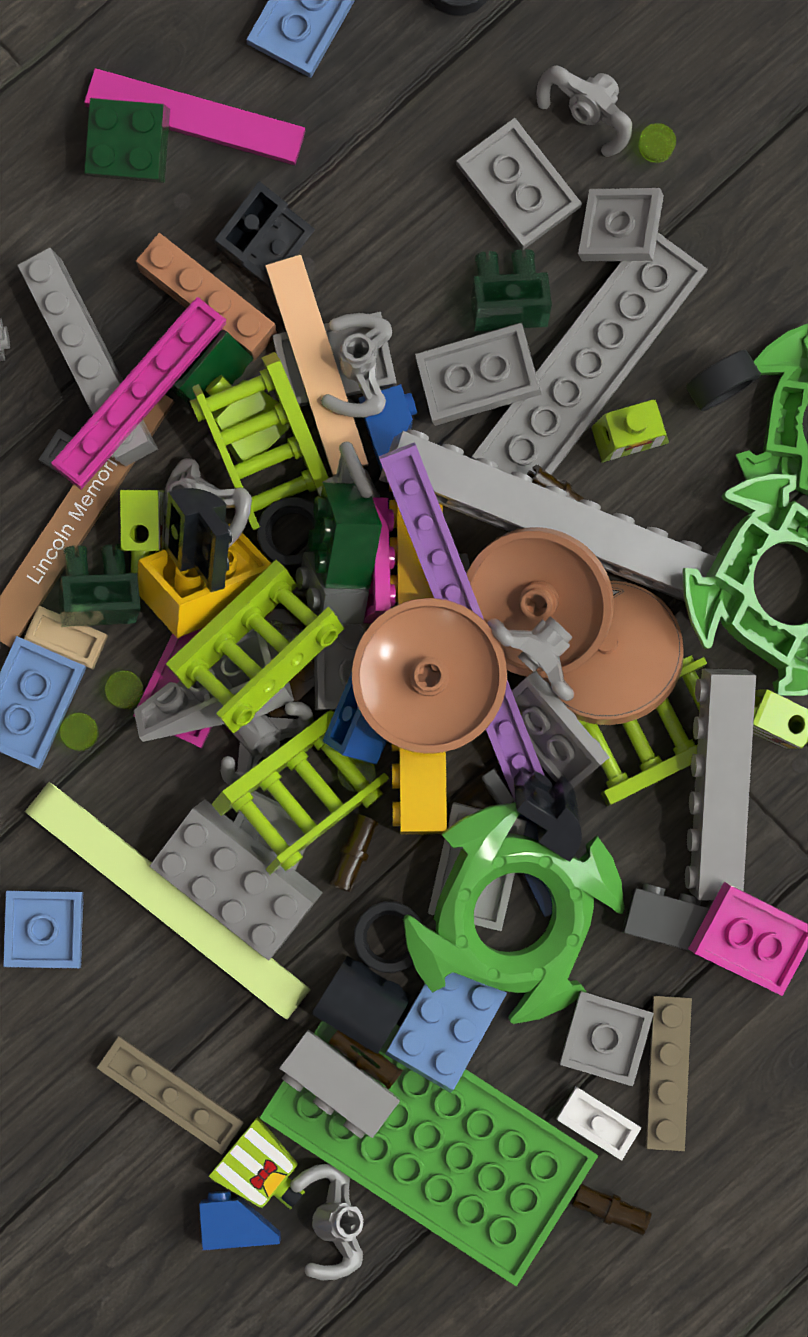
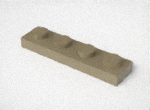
(668, 1073)
(170, 1095)

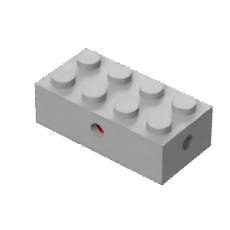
(227, 877)

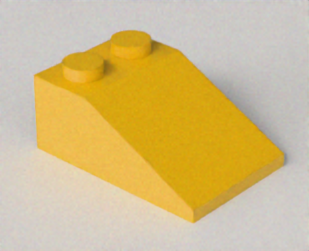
(183, 598)

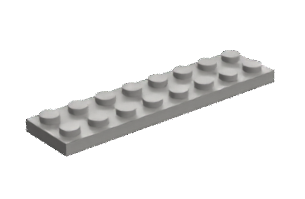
(593, 360)

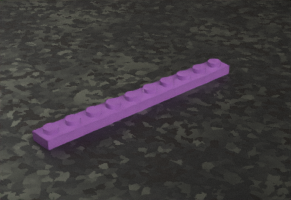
(449, 582)

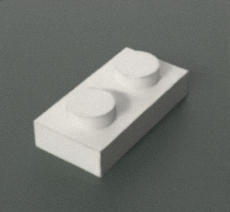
(598, 1123)

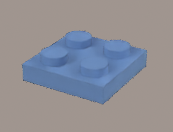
(43, 929)

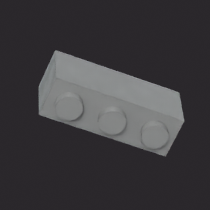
(339, 1085)

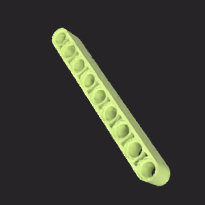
(135, 876)

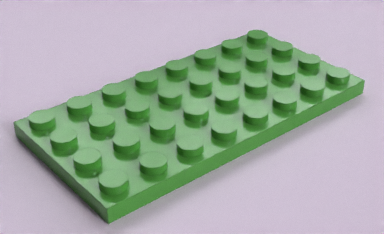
(452, 1161)

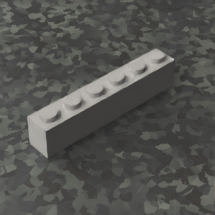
(80, 343)
(722, 781)

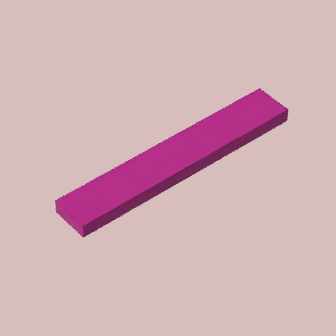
(206, 118)
(138, 393)

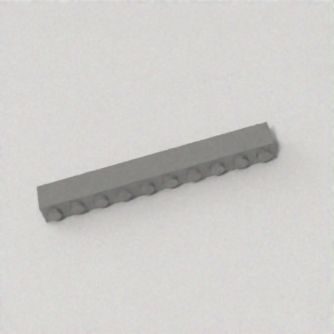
(517, 503)

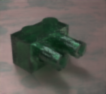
(510, 298)
(98, 598)

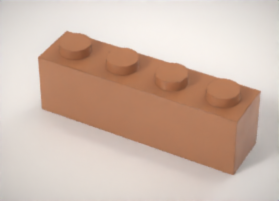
(187, 279)

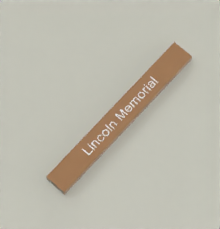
(65, 529)

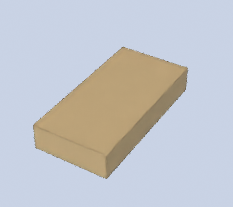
(75, 642)

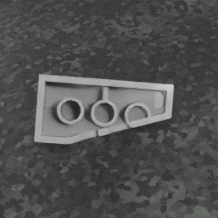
(184, 710)

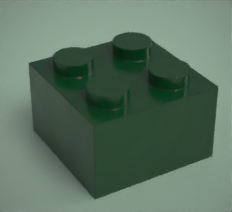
(127, 140)
(344, 536)

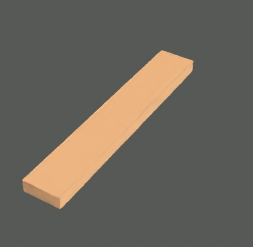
(313, 356)

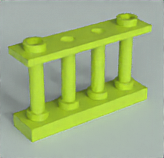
(285, 412)
(232, 624)
(652, 767)
(268, 778)

